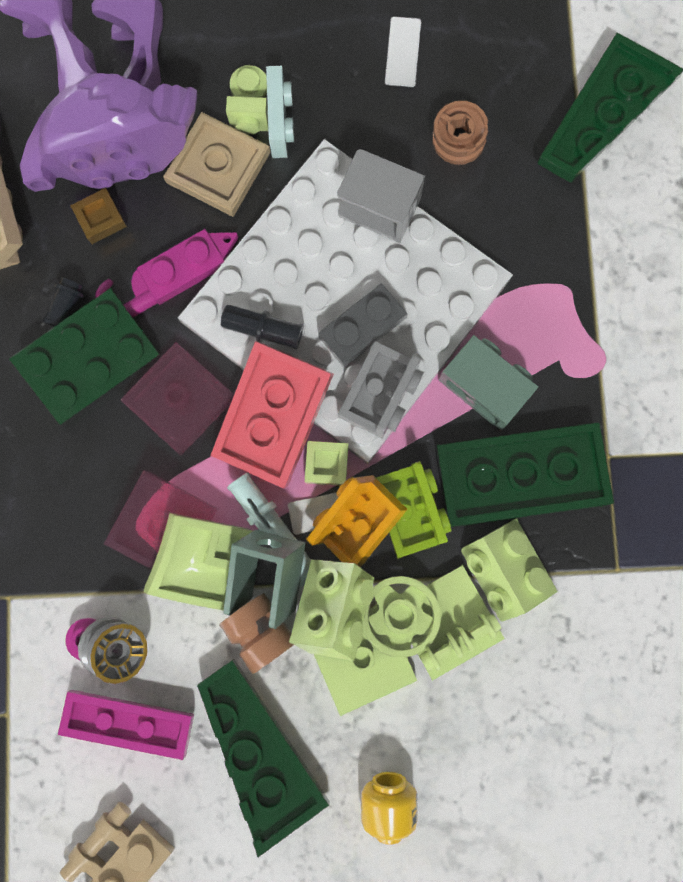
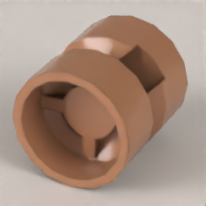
(251, 630)

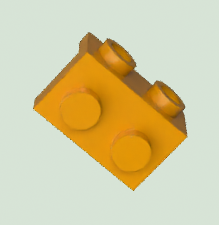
(357, 519)

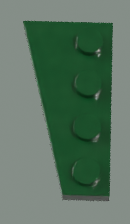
(613, 97)
(266, 770)

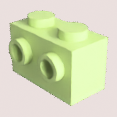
(332, 609)

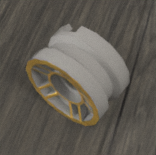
(126, 657)

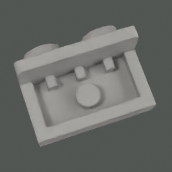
(380, 389)

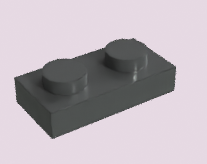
(362, 325)

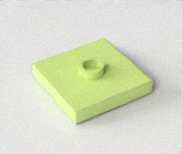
(367, 677)

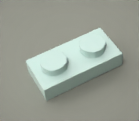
(278, 97)

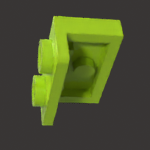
(422, 523)

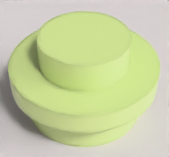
(248, 82)

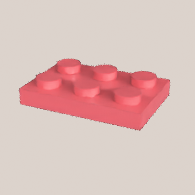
(271, 414)

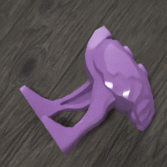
(100, 123)

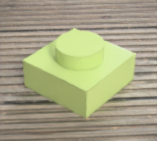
(247, 114)
(326, 463)

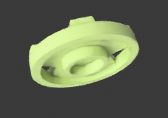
(402, 617)

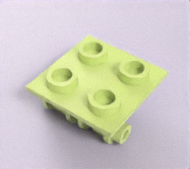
(464, 625)

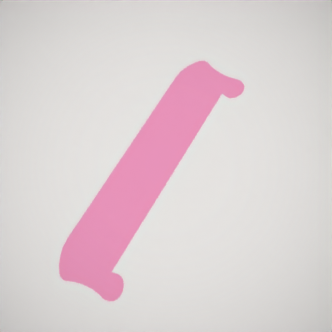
(528, 326)

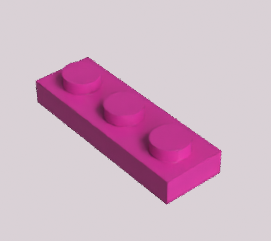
(126, 724)

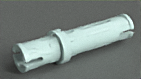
(263, 514)

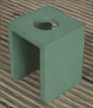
(243, 571)

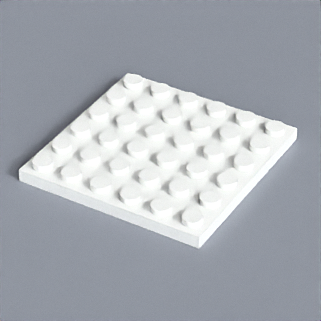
(315, 266)

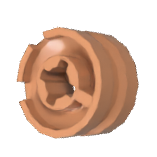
(466, 146)

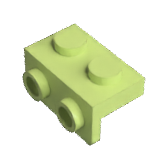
(509, 571)

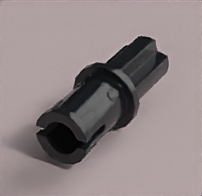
(262, 326)

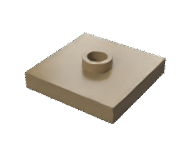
(217, 164)

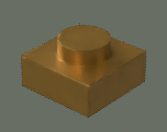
(98, 216)

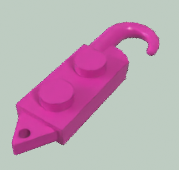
(176, 270)

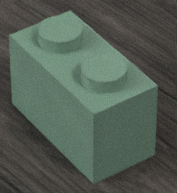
(488, 382)

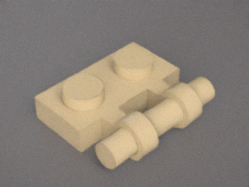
(136, 859)

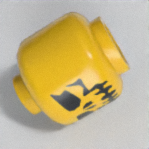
(389, 807)

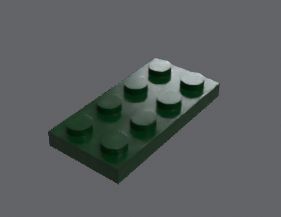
(524, 474)

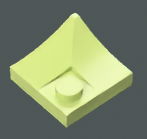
(194, 561)

